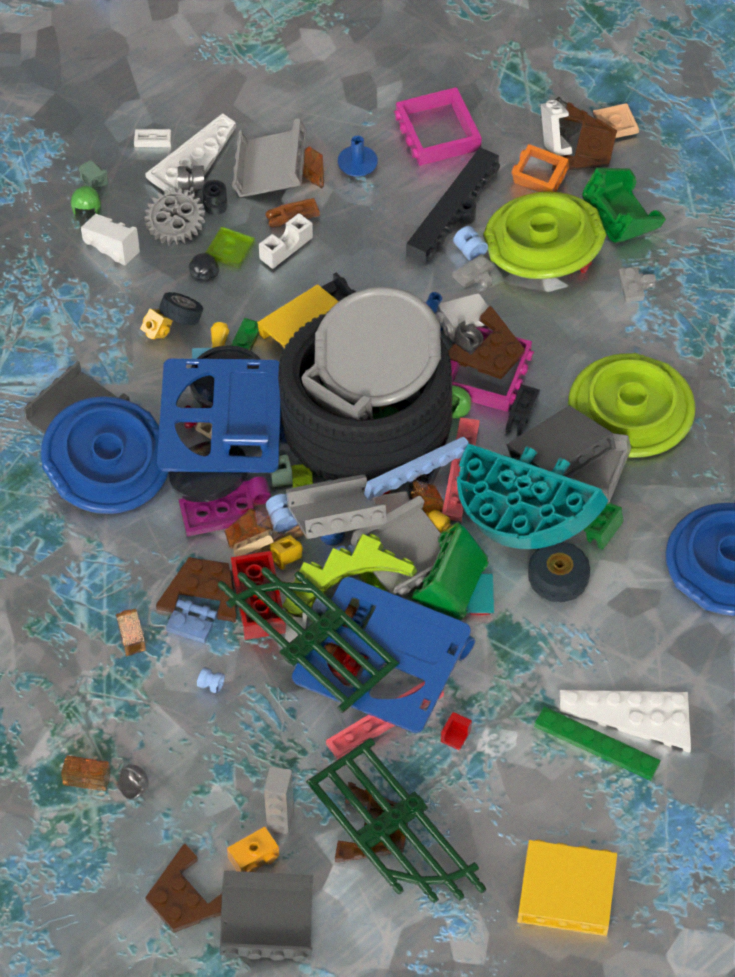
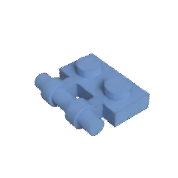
(189, 626)

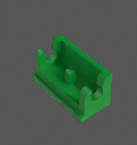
(605, 525)

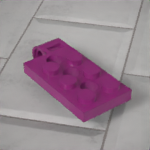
(250, 493)

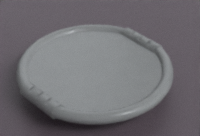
(377, 346)

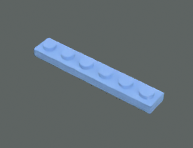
(415, 468)

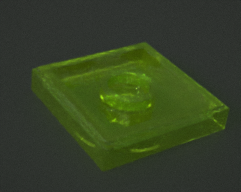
(230, 247)

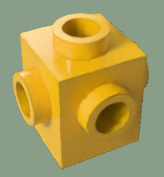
(156, 324)

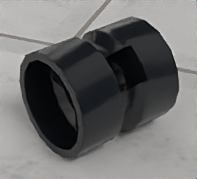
(214, 197)

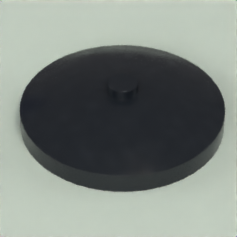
(203, 388)
(207, 485)

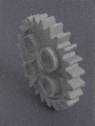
(174, 216)

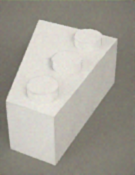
(111, 238)

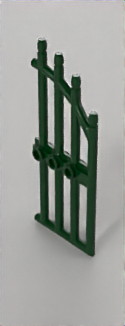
(312, 637)
(387, 823)

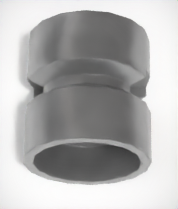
(191, 177)

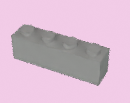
(279, 800)

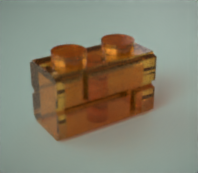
(86, 773)

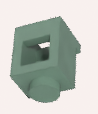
(93, 175)

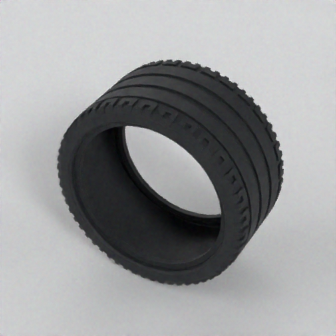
(353, 447)

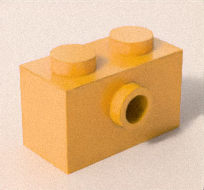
(253, 851)

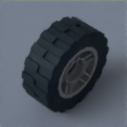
(181, 308)

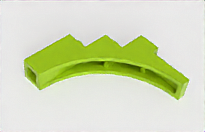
(339, 565)

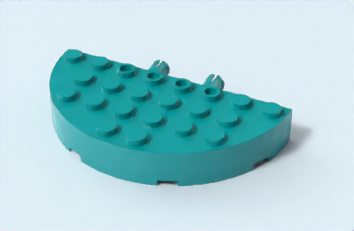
(522, 502)

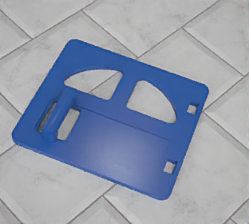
(242, 415)
(411, 634)

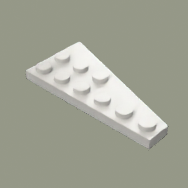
(198, 150)
(638, 713)

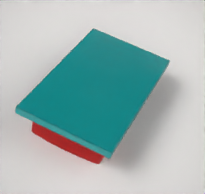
(483, 597)

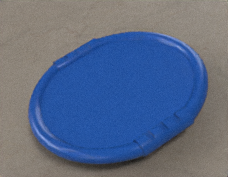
(103, 455)
(703, 557)

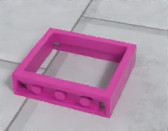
(444, 150)
(492, 399)

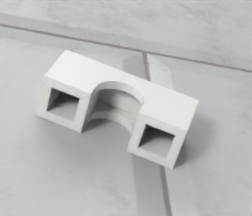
(296, 234)

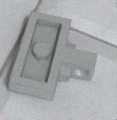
(475, 271)
(634, 283)

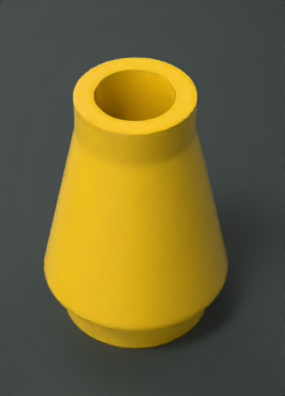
(219, 334)

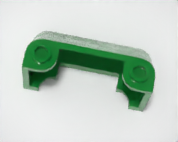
(618, 208)
(453, 573)

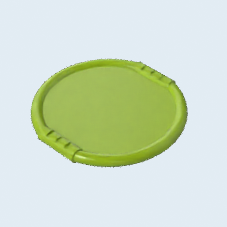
(544, 235)
(636, 399)

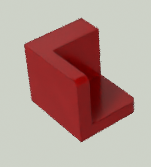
(456, 731)

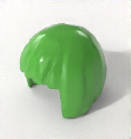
(86, 198)
(460, 402)

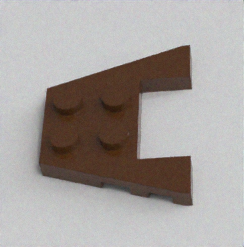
(594, 141)
(496, 353)
(200, 580)
(350, 851)
(177, 899)

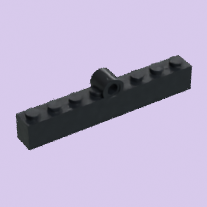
(454, 206)

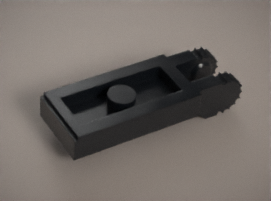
(522, 407)

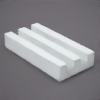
(152, 140)

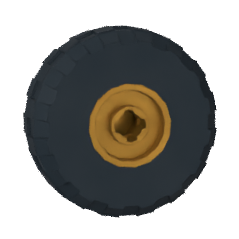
(559, 572)

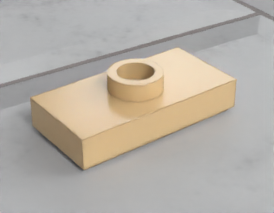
(254, 543)

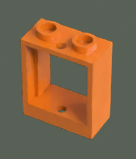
(534, 183)

